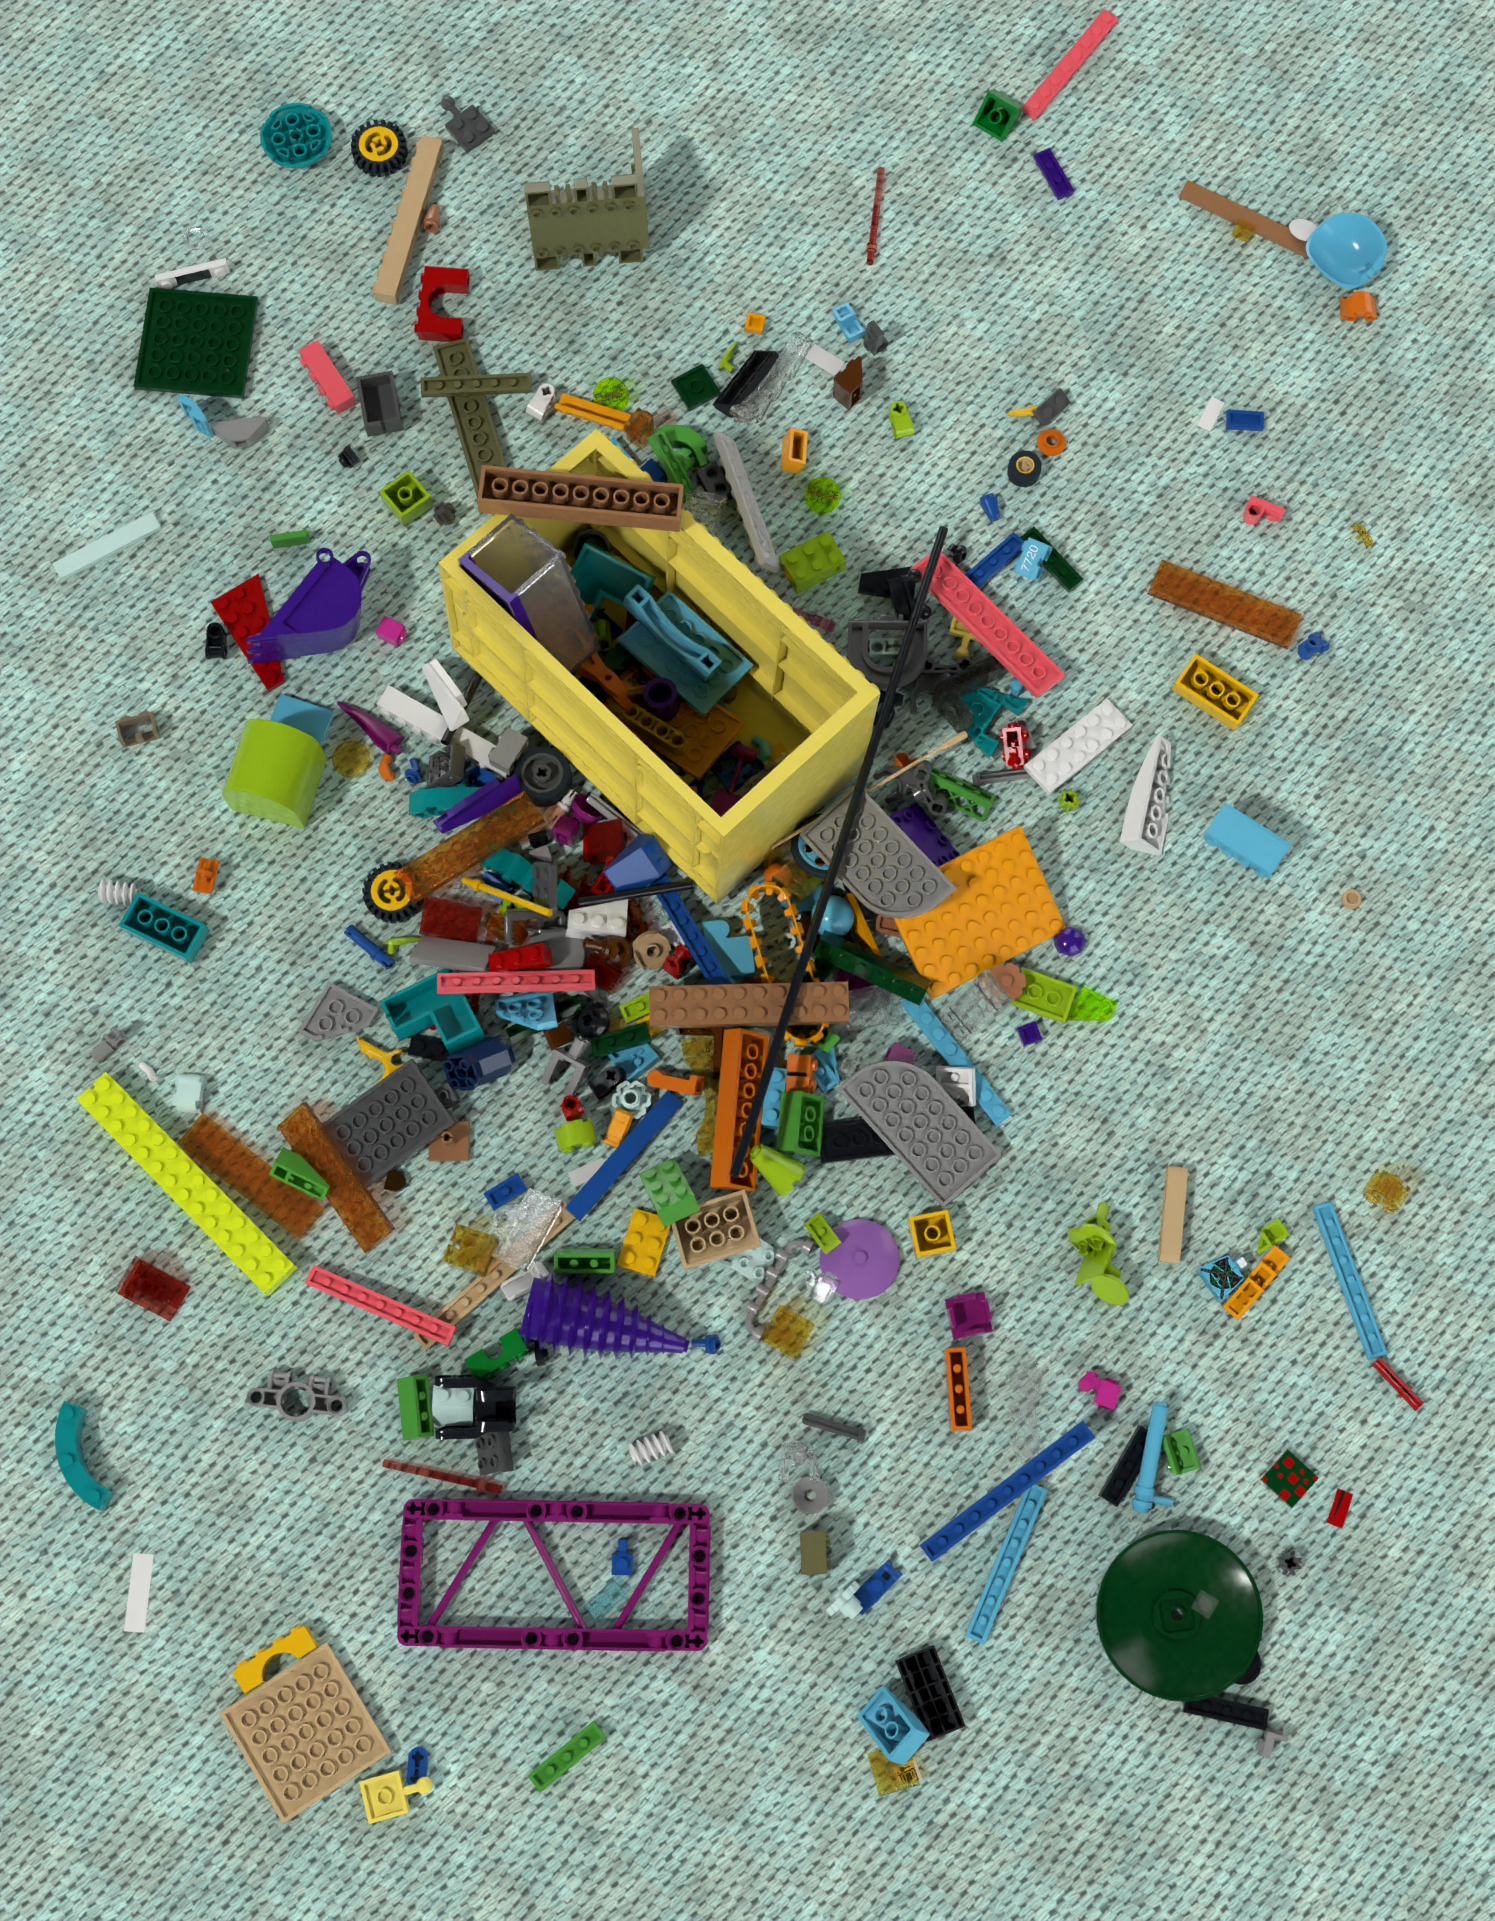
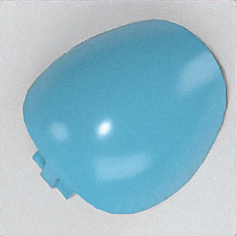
(1347, 249)

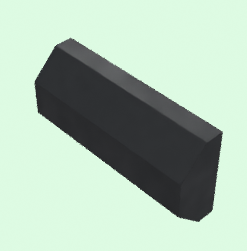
(745, 380)
(930, 1692)

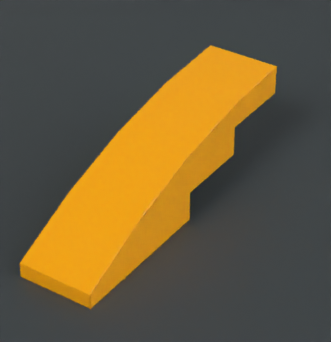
(1256, 1282)

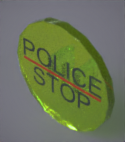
(611, 393)
(822, 495)

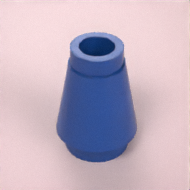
(990, 506)

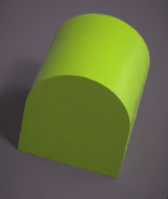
(274, 772)

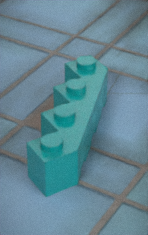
(519, 871)

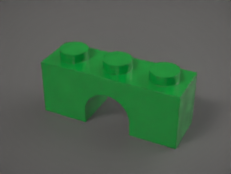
(513, 1348)

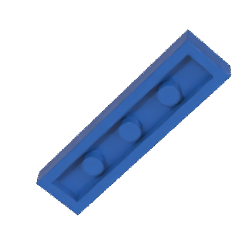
(995, 560)

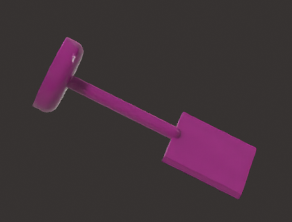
(726, 800)

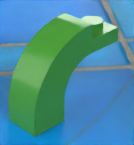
(684, 437)

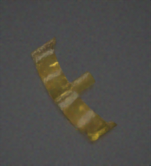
(1362, 534)

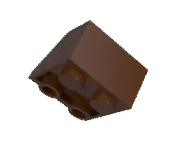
(848, 384)

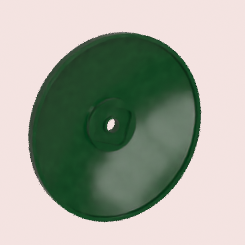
(1185, 1656)

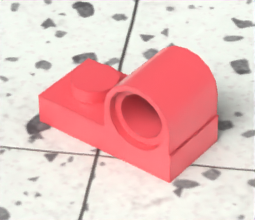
(1261, 508)

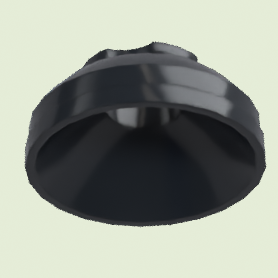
(600, 1021)

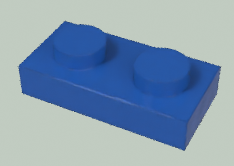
(505, 1191)

